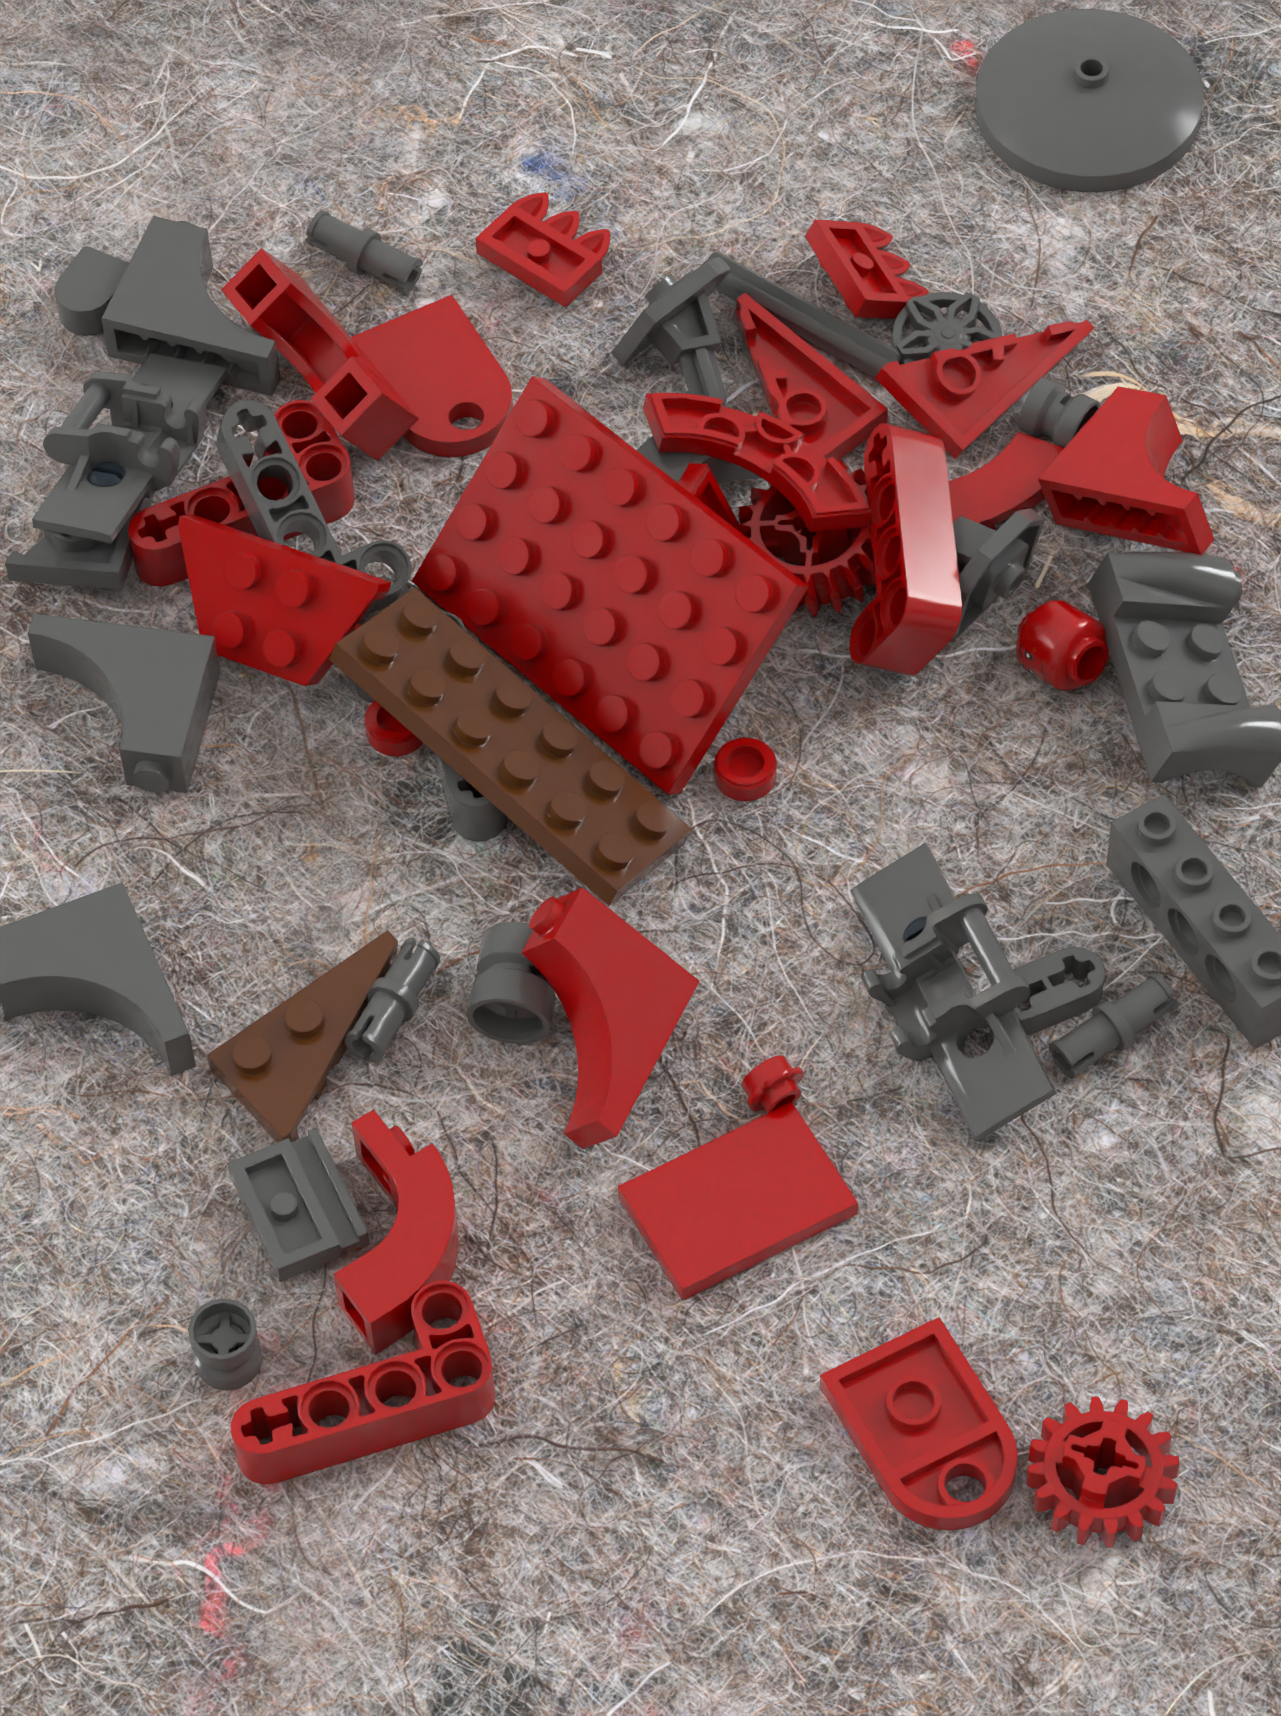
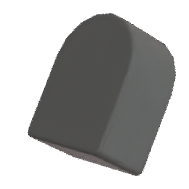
(87, 289)

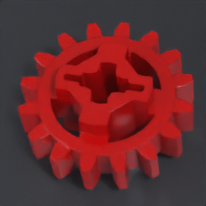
(1110, 1502)

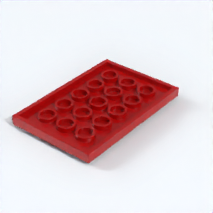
(608, 585)

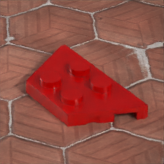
(272, 601)

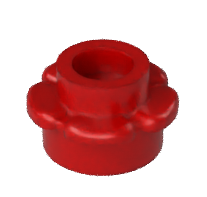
(772, 1084)

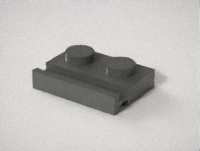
(298, 1204)

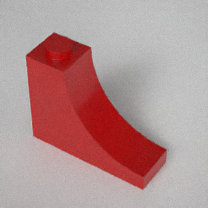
(1115, 481)
(618, 1000)

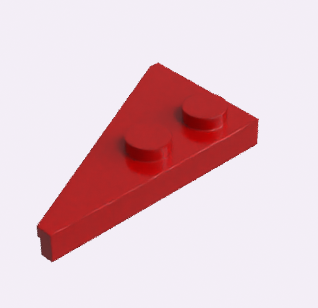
(806, 386)
(969, 389)

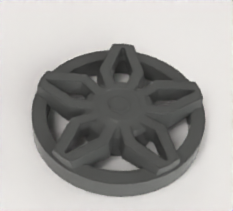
(942, 331)

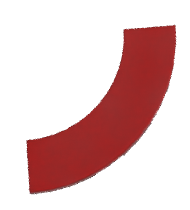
(765, 446)
(1004, 483)

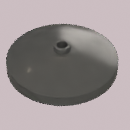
(1089, 100)

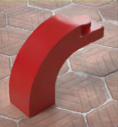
(419, 1247)

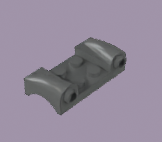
(1178, 666)

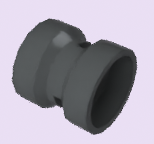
(1054, 412)
(217, 1331)

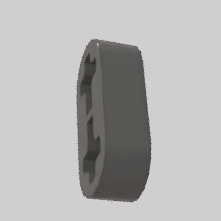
(1051, 997)

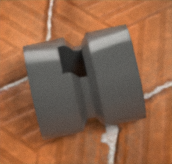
(509, 995)

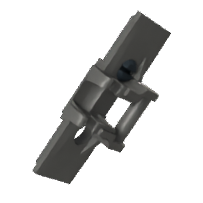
(153, 432)
(933, 1001)

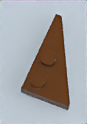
(288, 1052)

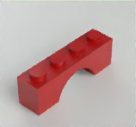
(344, 379)

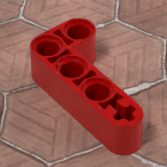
(321, 459)
(912, 554)
(362, 1391)

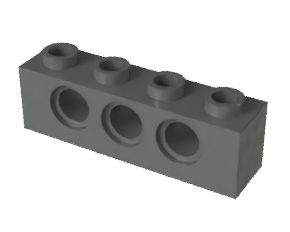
(1201, 914)

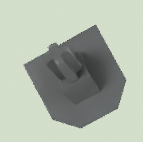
(682, 327)
(993, 560)

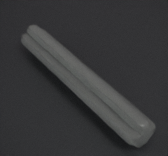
(808, 319)

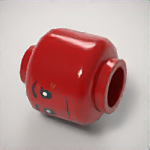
(1062, 645)

